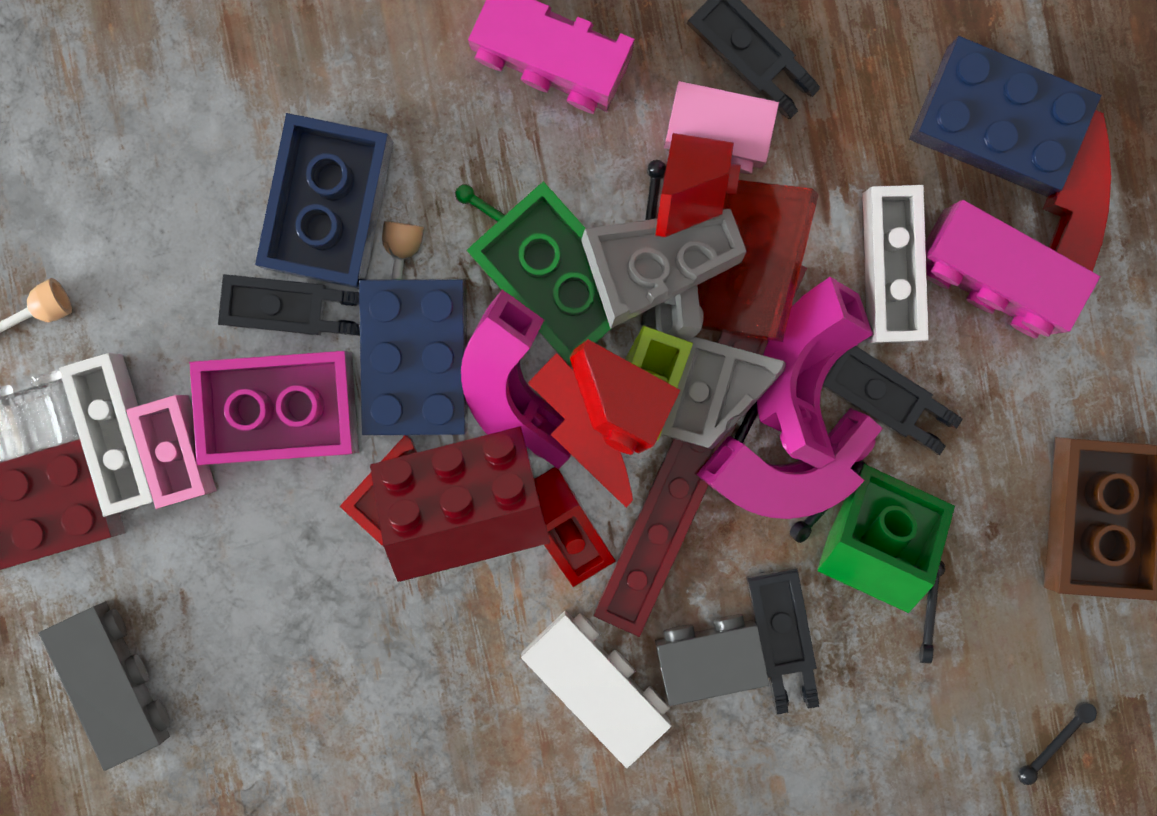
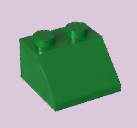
(888, 540)

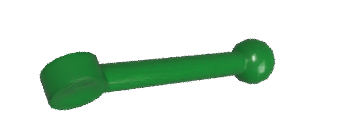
(465, 194)

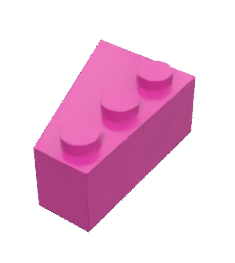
(551, 51)

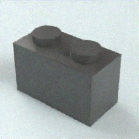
(711, 660)

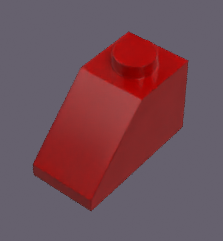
(695, 182)
(622, 398)
(572, 535)

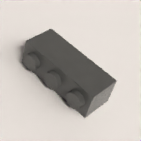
(106, 685)

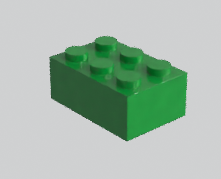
(543, 264)

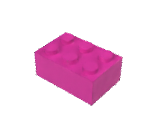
(1006, 271)
(274, 407)

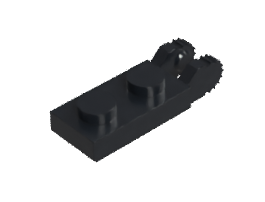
(751, 50)
(282, 306)
(887, 397)
(783, 633)

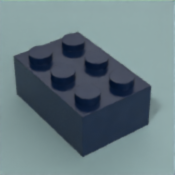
(1005, 117)
(324, 200)
(412, 356)

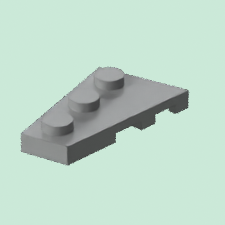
(643, 270)

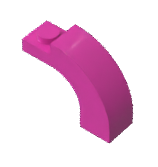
(817, 334)
(496, 384)
(797, 487)

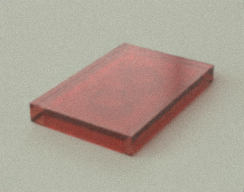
(760, 290)

